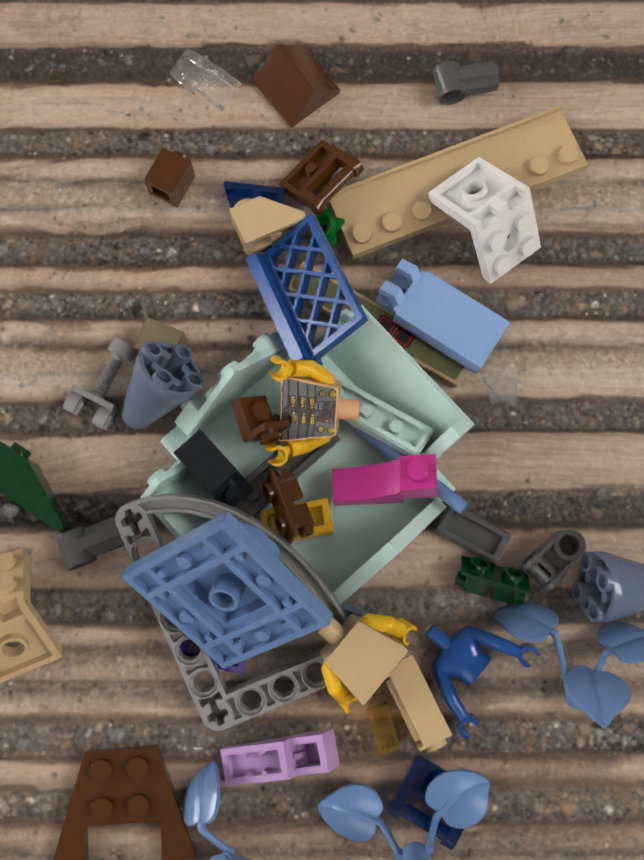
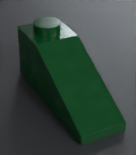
(27, 486)

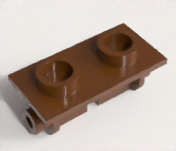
(288, 518)

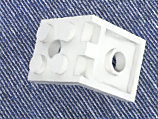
(492, 214)

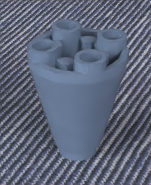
(160, 382)
(609, 586)

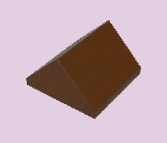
(294, 83)

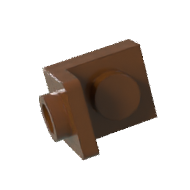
(257, 420)

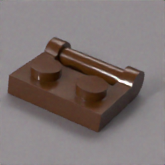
(315, 171)

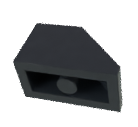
(213, 469)

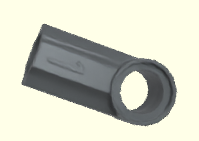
(457, 81)
(85, 544)

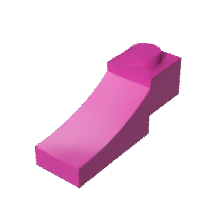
(386, 482)

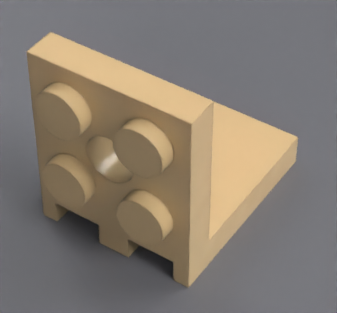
(21, 620)

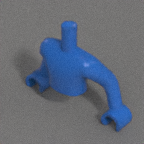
(466, 660)

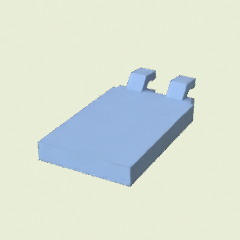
(442, 315)

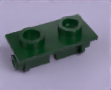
(508, 583)

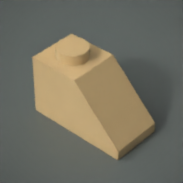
(262, 222)

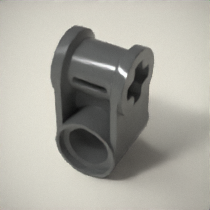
(549, 564)

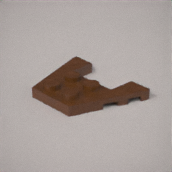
(123, 789)

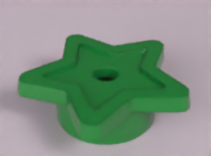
(333, 225)

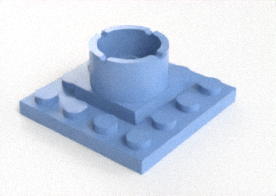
(228, 590)

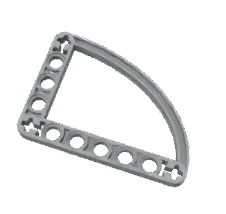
(228, 698)

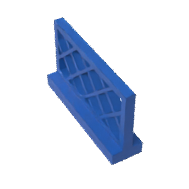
(287, 311)

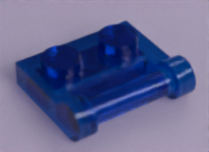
(415, 782)

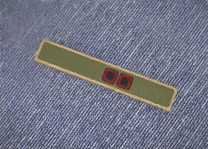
(424, 354)

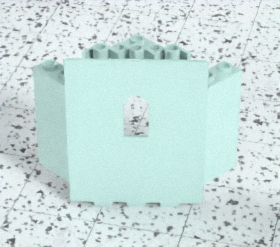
(363, 534)

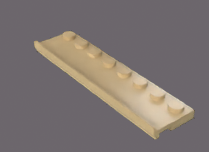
(398, 203)

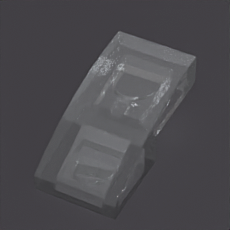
(205, 77)

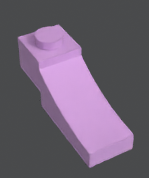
(280, 758)

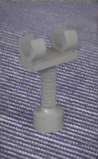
(105, 414)

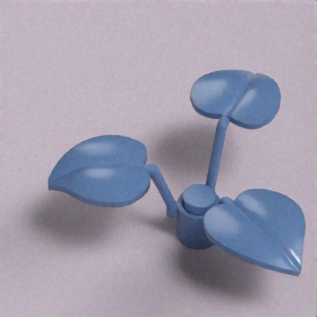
(594, 692)
(455, 794)
(202, 805)

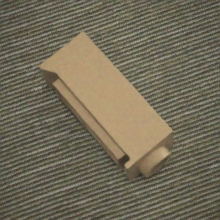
(417, 705)

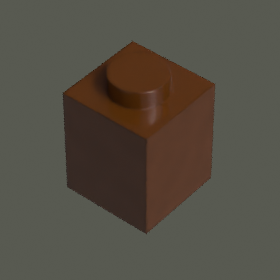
(170, 176)

